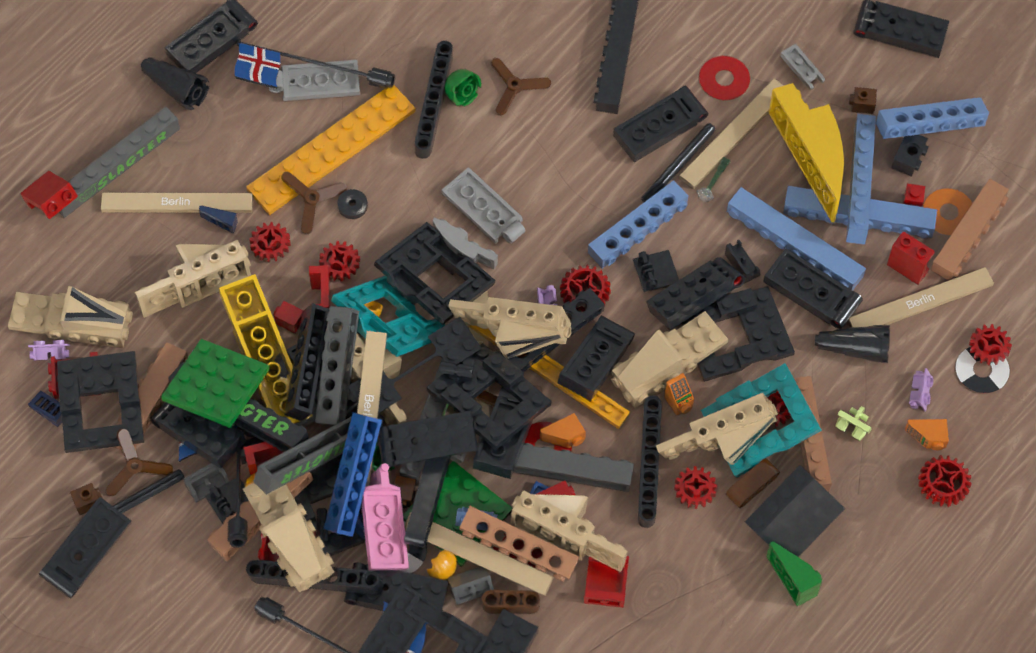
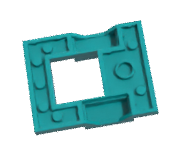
(404, 333)
(802, 428)

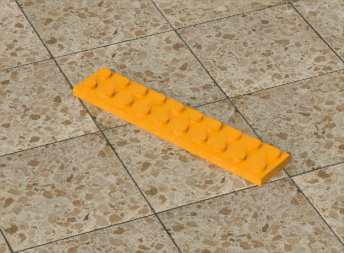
(332, 147)

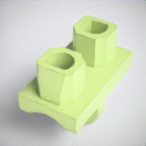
(846, 419)

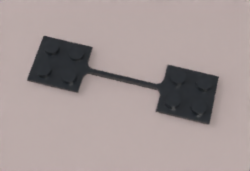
(452, 343)

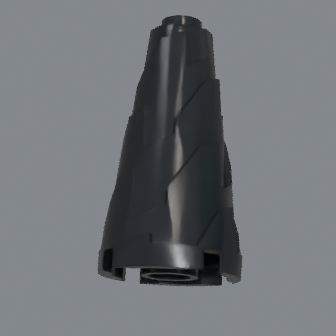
(183, 85)
(858, 342)

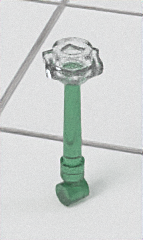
(705, 194)

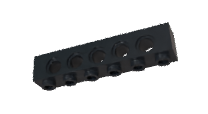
(585, 299)
(307, 362)

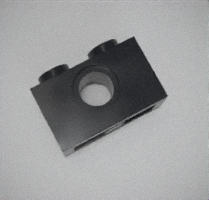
(909, 163)

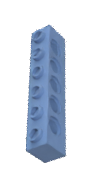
(932, 118)
(627, 226)

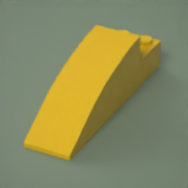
(813, 142)
(259, 338)

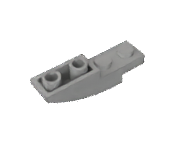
(458, 242)

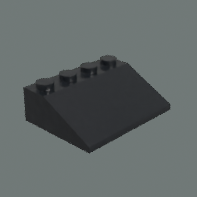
(795, 513)

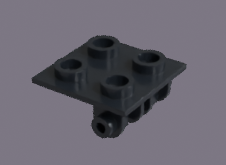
(655, 270)
(224, 499)

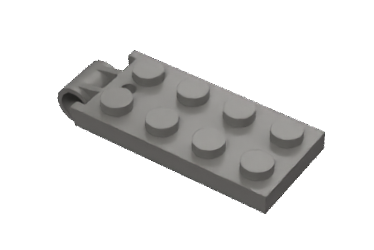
(317, 81)
(484, 207)

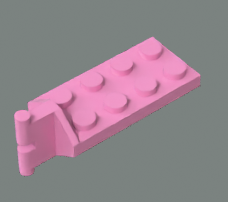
(384, 523)

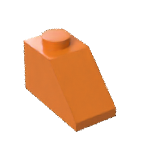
(564, 433)

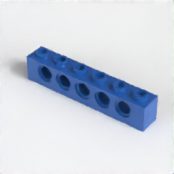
(352, 474)

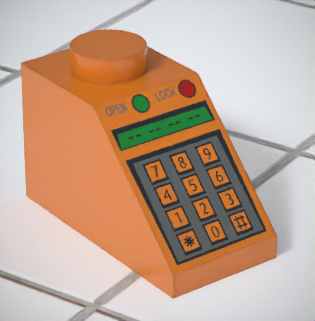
(679, 395)
(929, 432)

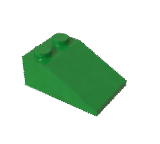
(796, 574)

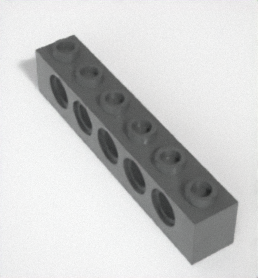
(344, 358)

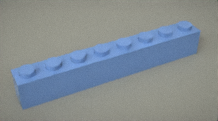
(861, 179)
(882, 215)
(790, 235)

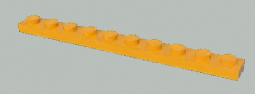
(550, 370)

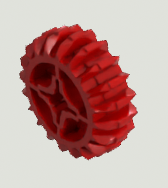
(574, 282)
(949, 494)

